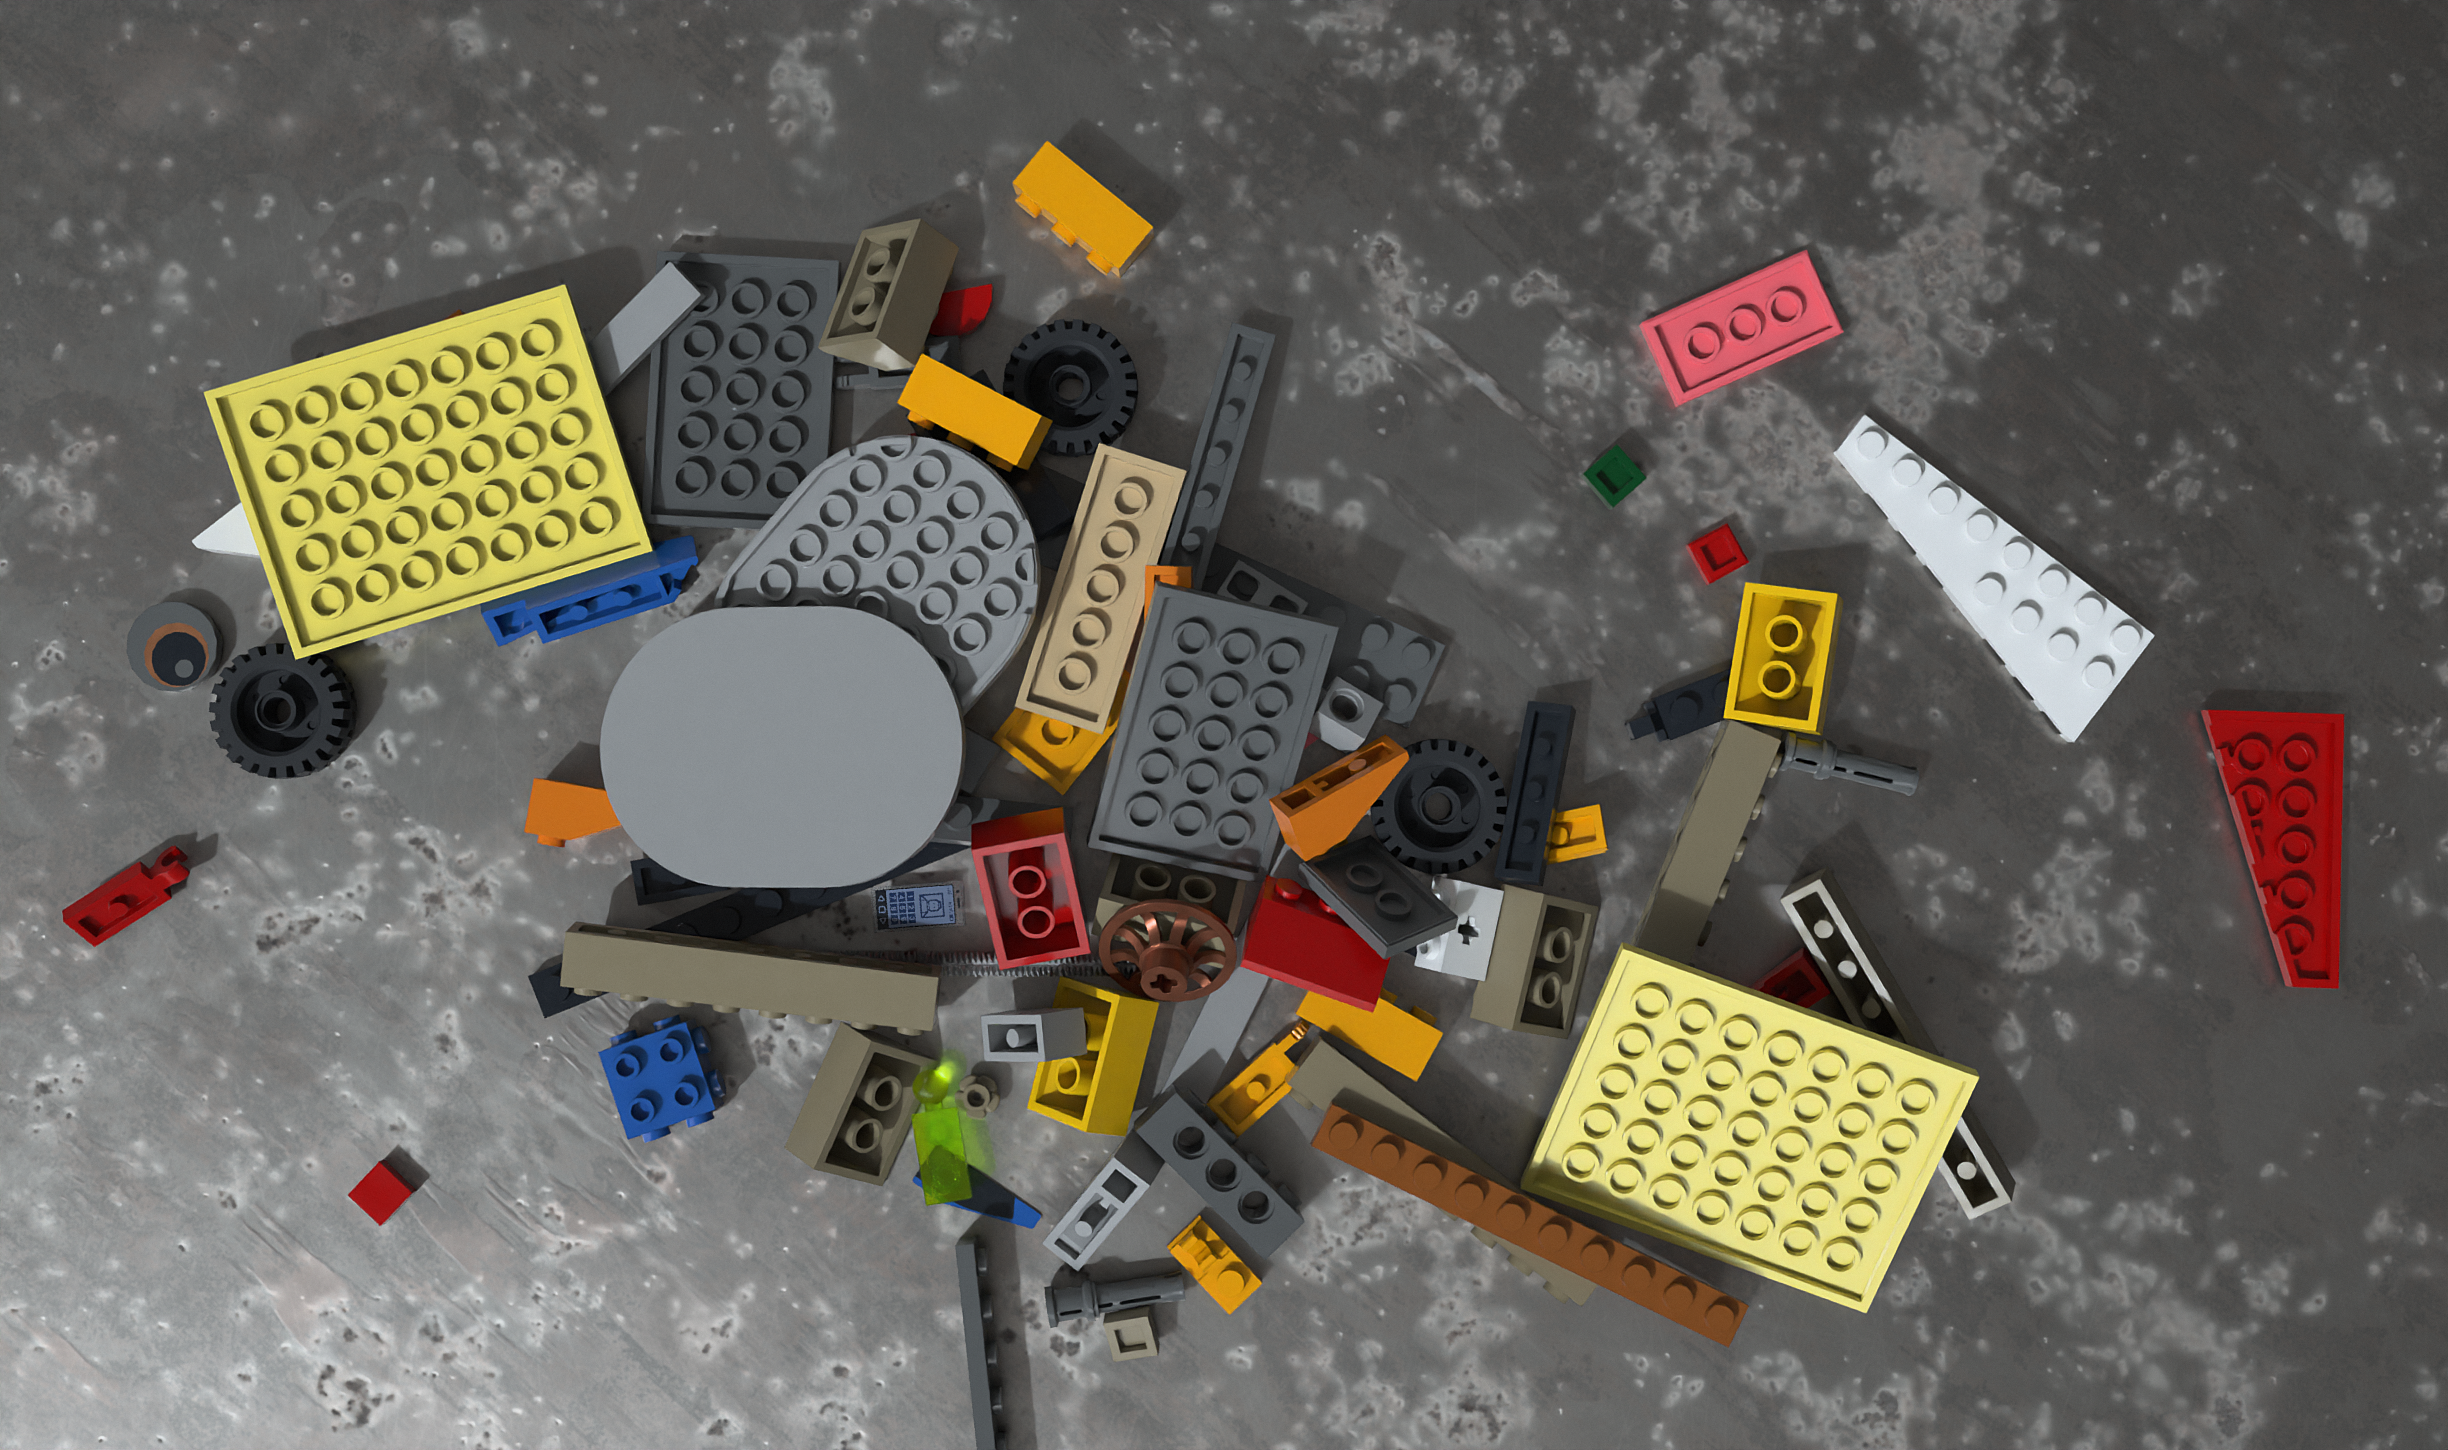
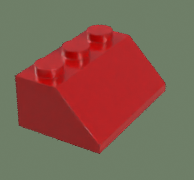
(1308, 945)

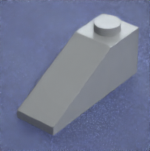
(1105, 1200)

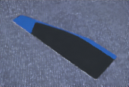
(993, 1201)

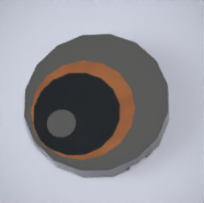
(174, 646)

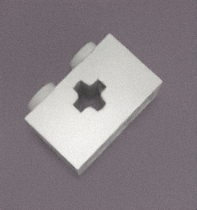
(1469, 946)

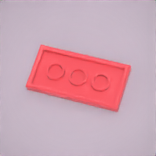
(1741, 328)

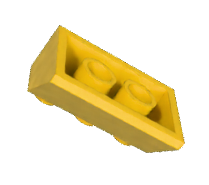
(1784, 658)
(1099, 1087)

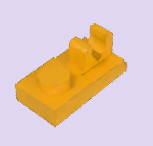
(1578, 834)
(1214, 1264)

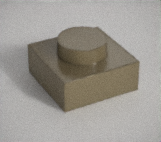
(1131, 1334)

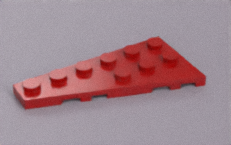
(2287, 808)

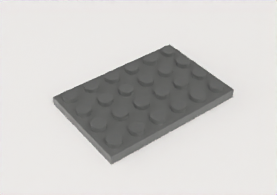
(740, 391)
(1210, 732)

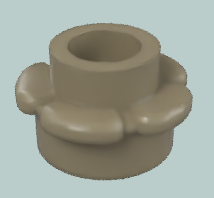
(986, 1087)

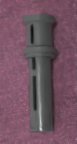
(1826, 760)
(1092, 1299)

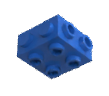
(663, 1078)

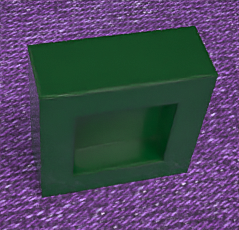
(1613, 477)

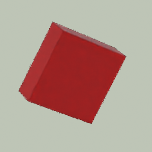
(1717, 554)
(382, 1192)

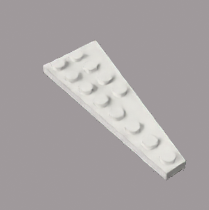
(2033, 611)

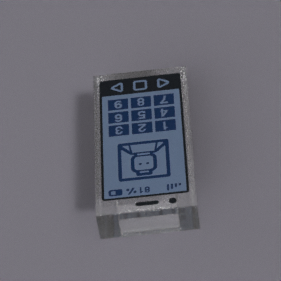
(918, 906)

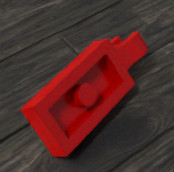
(126, 897)

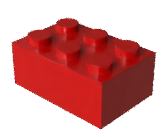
(1030, 888)

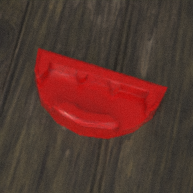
(962, 311)

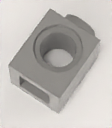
(1356, 706)

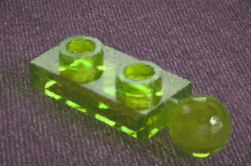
(939, 1142)

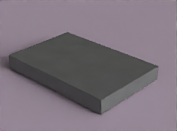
(1377, 896)

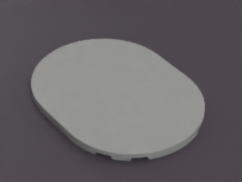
(911, 538)
(782, 747)

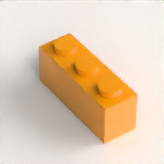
(1082, 211)
(973, 414)
(1388, 1034)

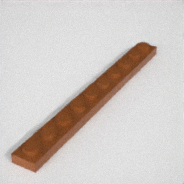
(1529, 1224)

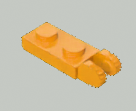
(1257, 1084)

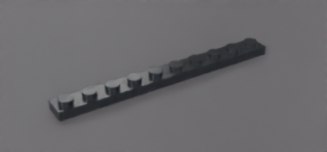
(738, 918)

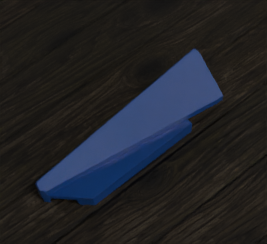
(594, 595)

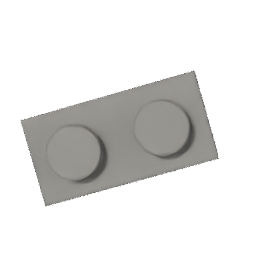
(1034, 1034)

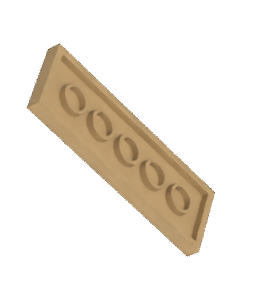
(1100, 588)

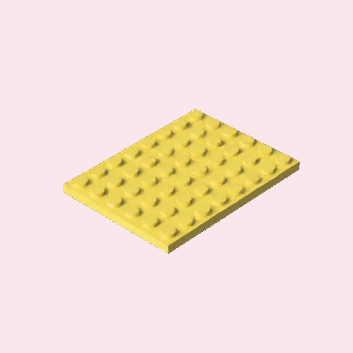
(430, 471)
(1747, 1127)

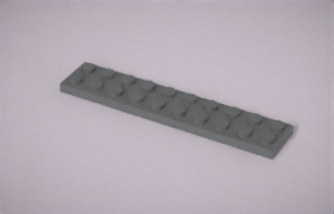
(1368, 649)

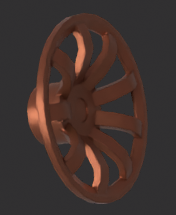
(1167, 964)

